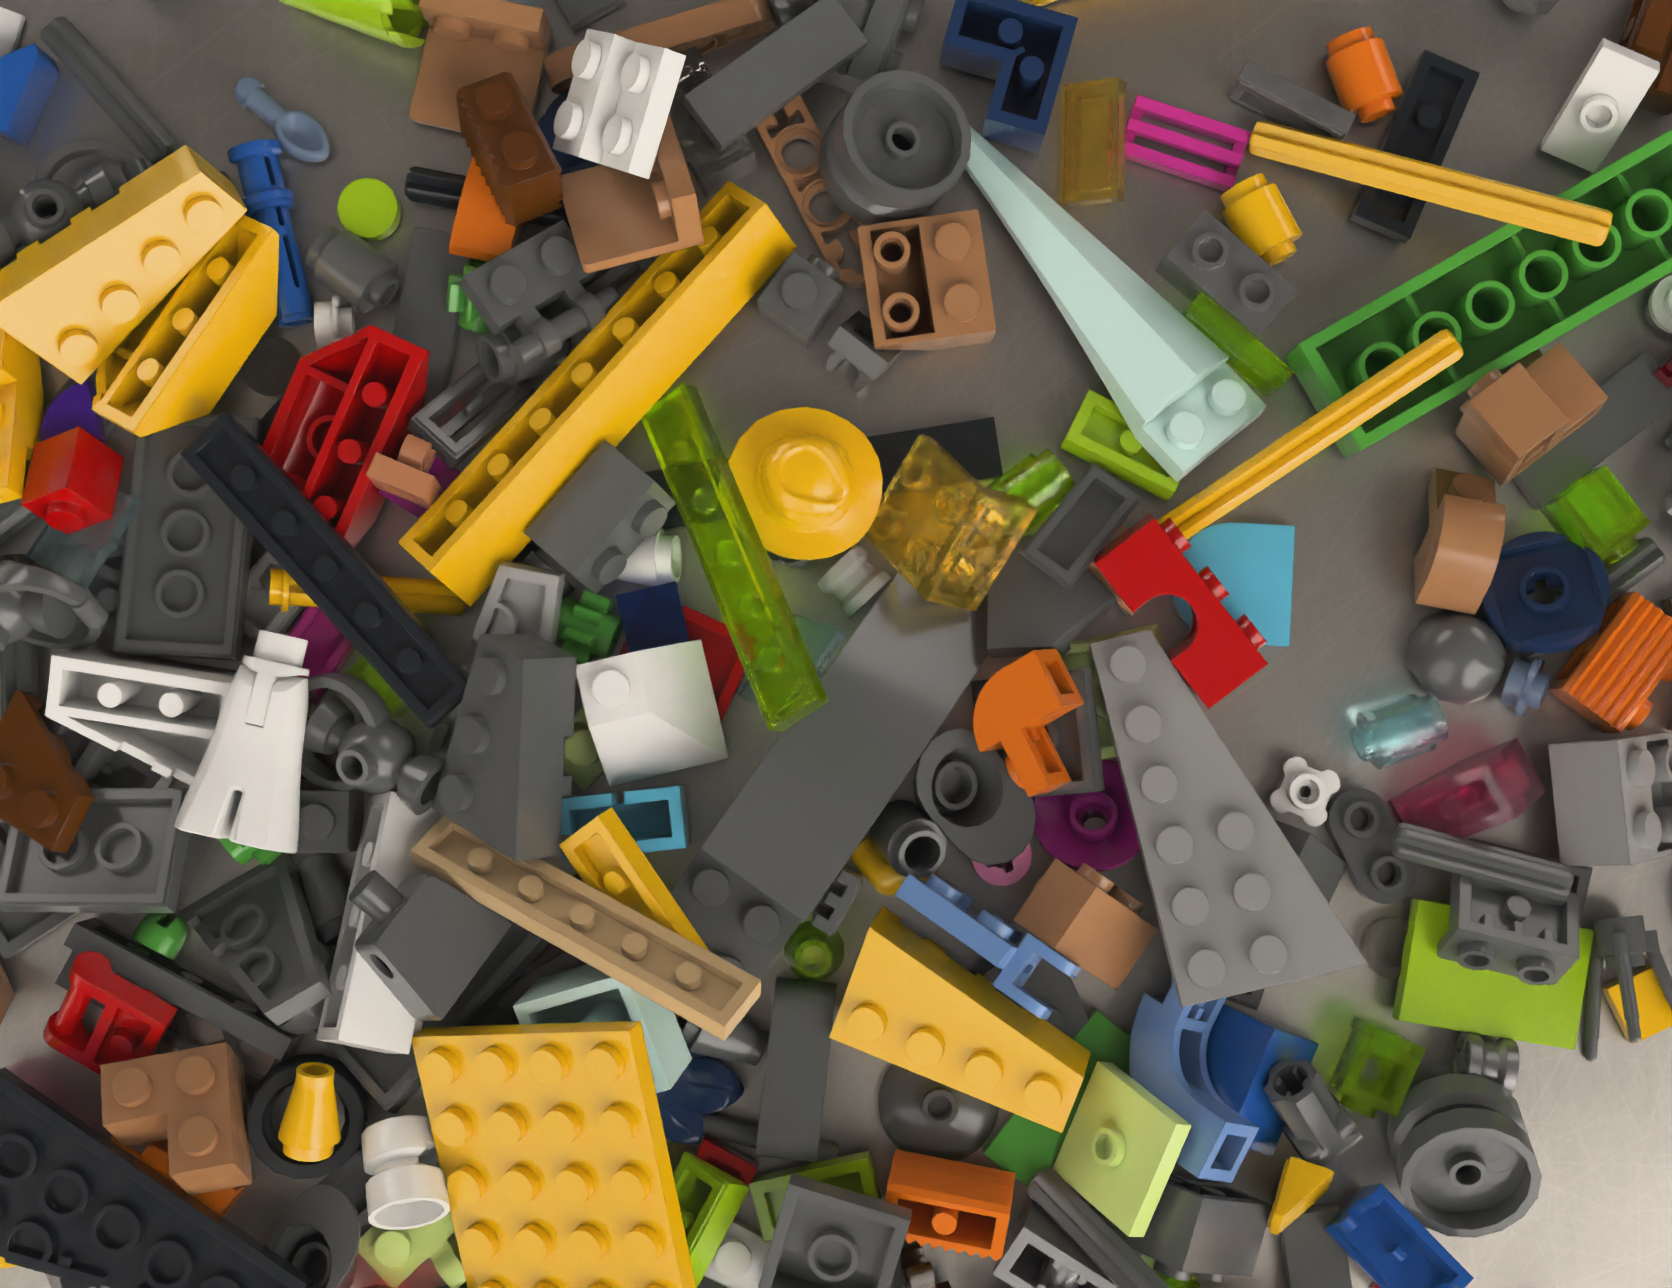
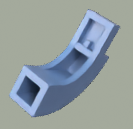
(1171, 1064)

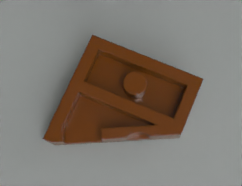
(37, 780)

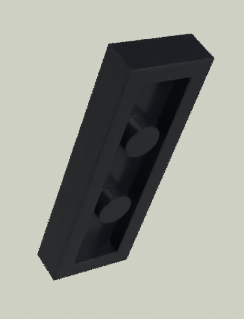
(1420, 131)

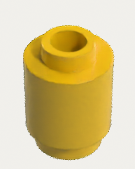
(1261, 219)

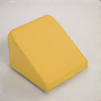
(1298, 1190)

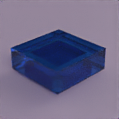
(653, 617)

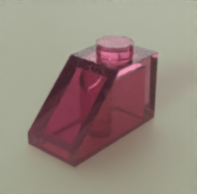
(1472, 793)

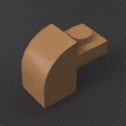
(1461, 542)

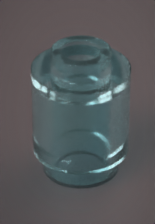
(1399, 730)

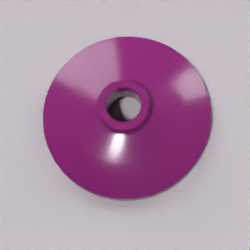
(1062, 829)

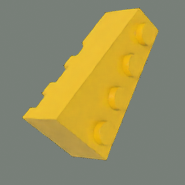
(116, 263)
(955, 1027)

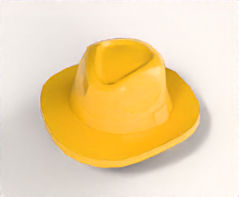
(807, 482)

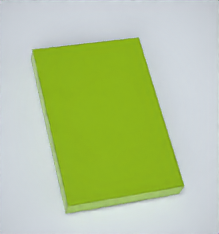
(1484, 1001)

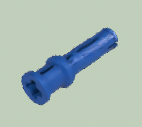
(270, 204)

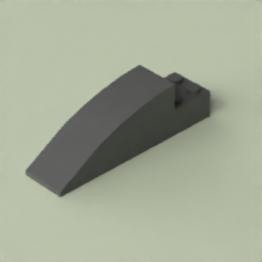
(830, 776)

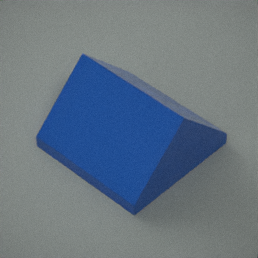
(1239, 1062)

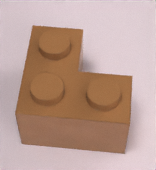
(1527, 411)
(192, 1101)

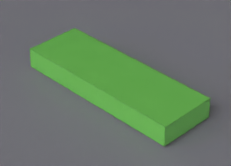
(1031, 1147)

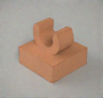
(408, 474)

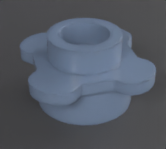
(1526, 686)

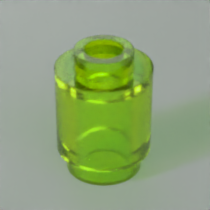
(1039, 480)

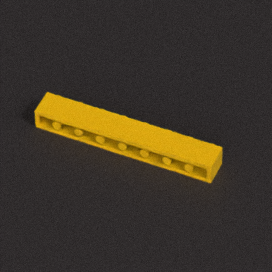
(599, 392)

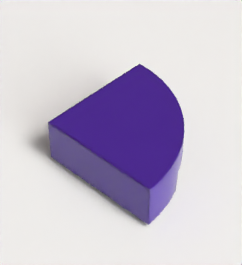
(72, 410)

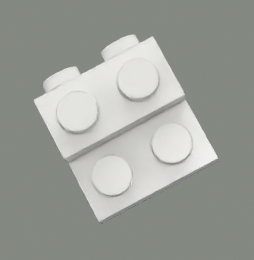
(617, 102)

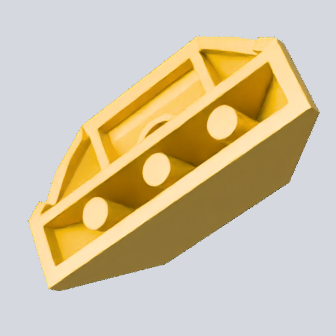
(195, 337)

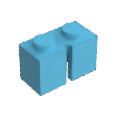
(651, 815)

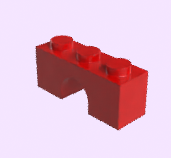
(1217, 649)

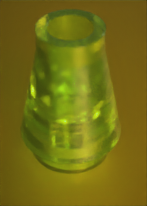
(806, 936)

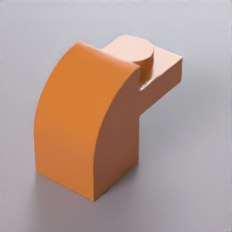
(1013, 717)

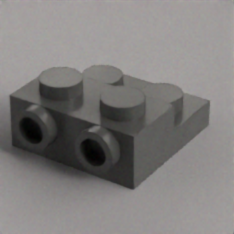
(834, 1239)

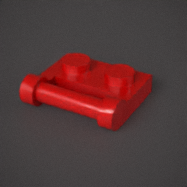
(128, 1027)

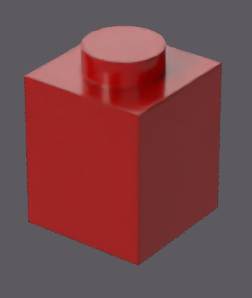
(72, 481)

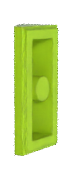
(707, 1207)

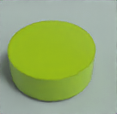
(369, 209)

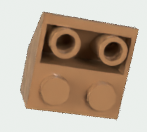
(927, 282)

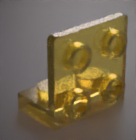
(946, 527)

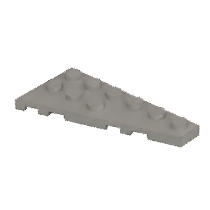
(1218, 867)

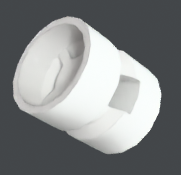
(406, 1179)

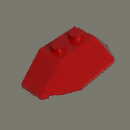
(340, 413)

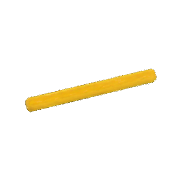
(1431, 183)
(1317, 433)

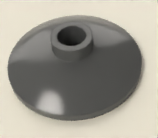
(913, 1129)

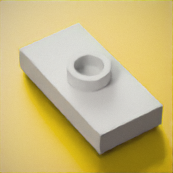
(1600, 105)

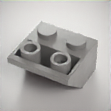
(1613, 799)

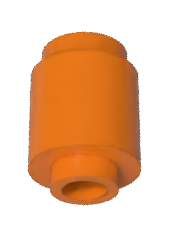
(1363, 74)

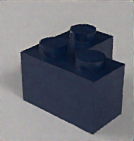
(1022, 51)

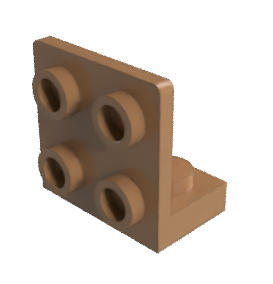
(471, 44)
(631, 217)

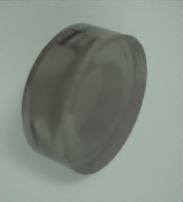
(271, 366)
(1383, 945)

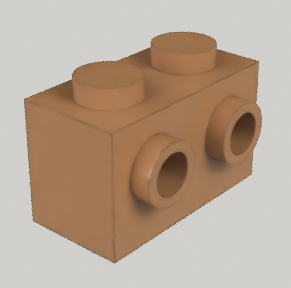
(1087, 921)

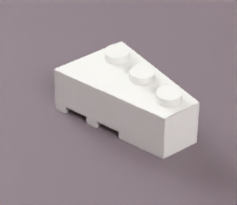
(139, 705)

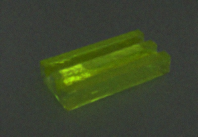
(1245, 352)

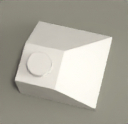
(652, 711)

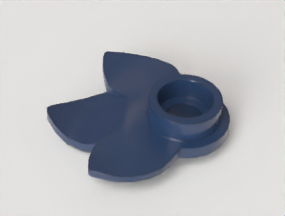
(701, 1089)

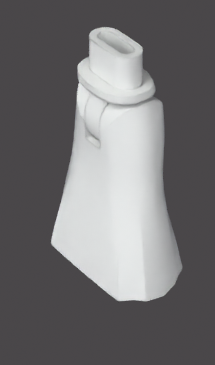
(254, 758)

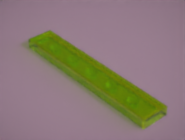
(734, 560)

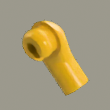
(877, 869)

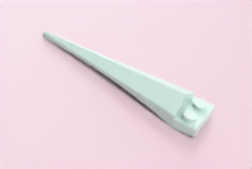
(1152, 360)

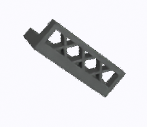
(184, 990)

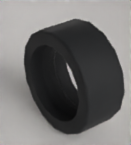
(270, 1148)

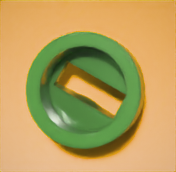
(158, 937)

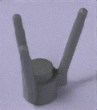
(1622, 945)

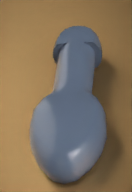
(296, 130)

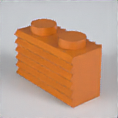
(1618, 666)
(952, 1203)

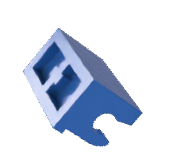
(1393, 1244)

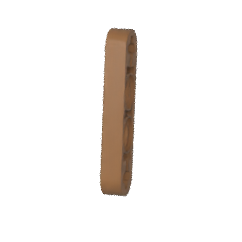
(705, 27)
(806, 184)

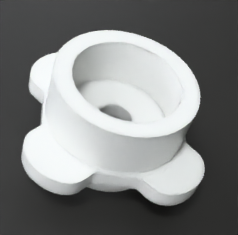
(1295, 776)

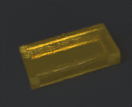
(1093, 142)

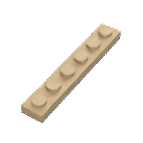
(592, 928)

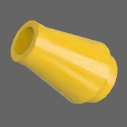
(311, 1116)

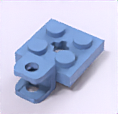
(987, 936)

